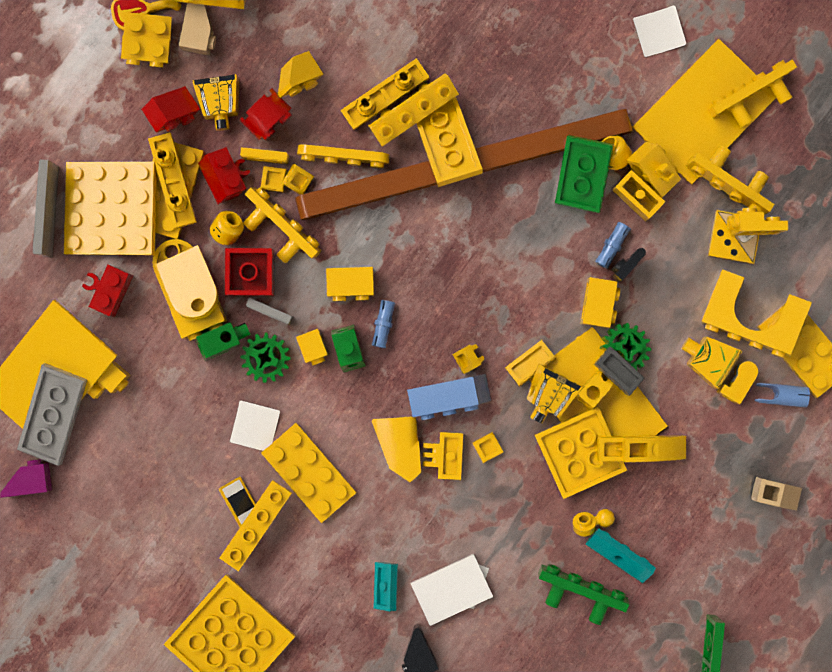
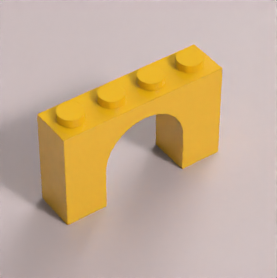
(778, 338)

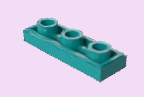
(620, 555)

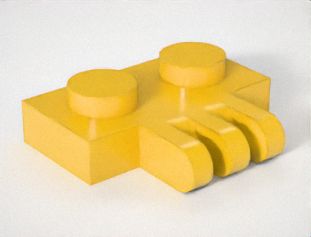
(446, 455)

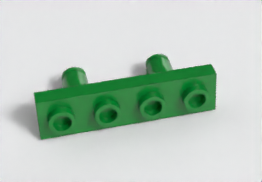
(574, 583)

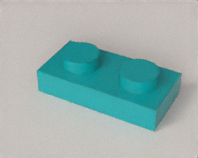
(385, 586)

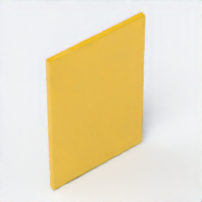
(682, 116)
(57, 341)
(622, 413)

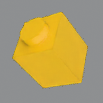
(312, 347)

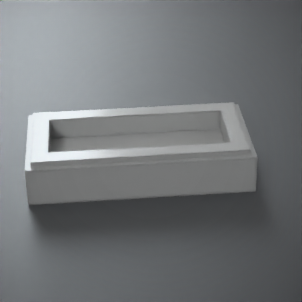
(269, 311)

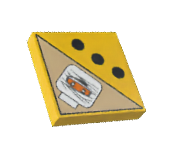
(729, 247)

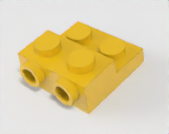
(146, 39)
(753, 223)

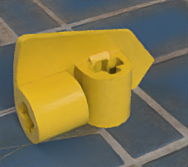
(400, 445)

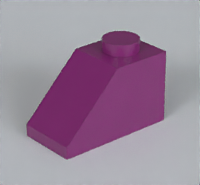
(29, 480)

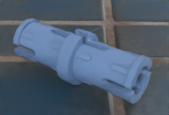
(612, 245)
(383, 324)

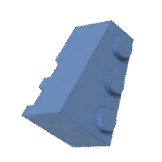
(449, 396)

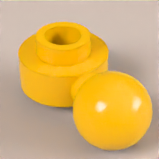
(604, 518)

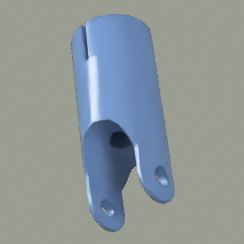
(787, 395)

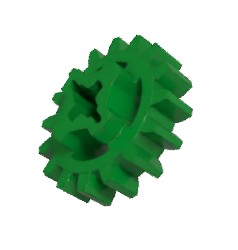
(627, 339)
(261, 368)

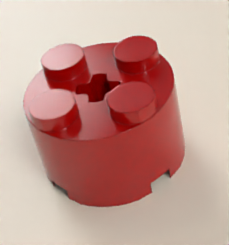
(266, 115)

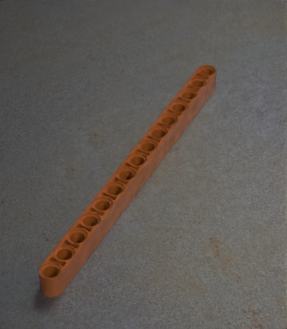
(490, 157)

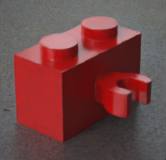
(171, 109)
(223, 175)
(109, 290)

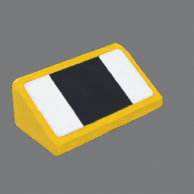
(238, 499)

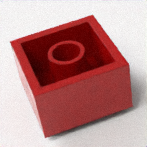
(249, 272)

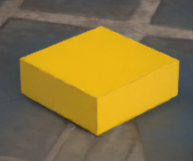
(272, 179)
(297, 179)
(487, 447)

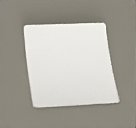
(659, 31)
(254, 426)

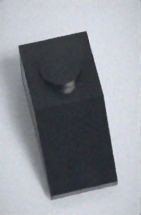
(418, 654)

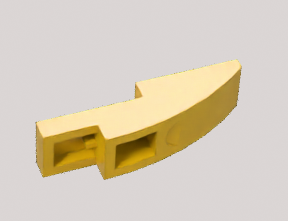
(641, 448)

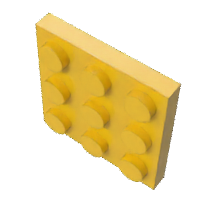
(572, 452)

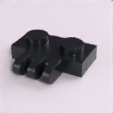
(624, 267)

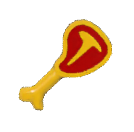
(119, 8)

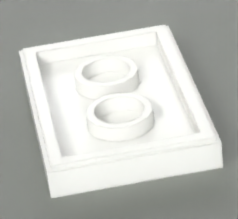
(451, 589)

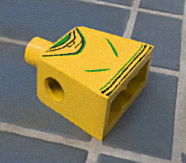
(711, 359)

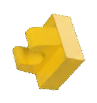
(467, 358)

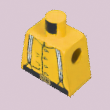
(218, 98)
(550, 393)

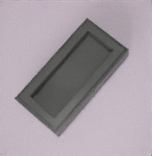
(619, 371)

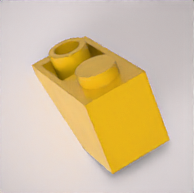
(298, 74)

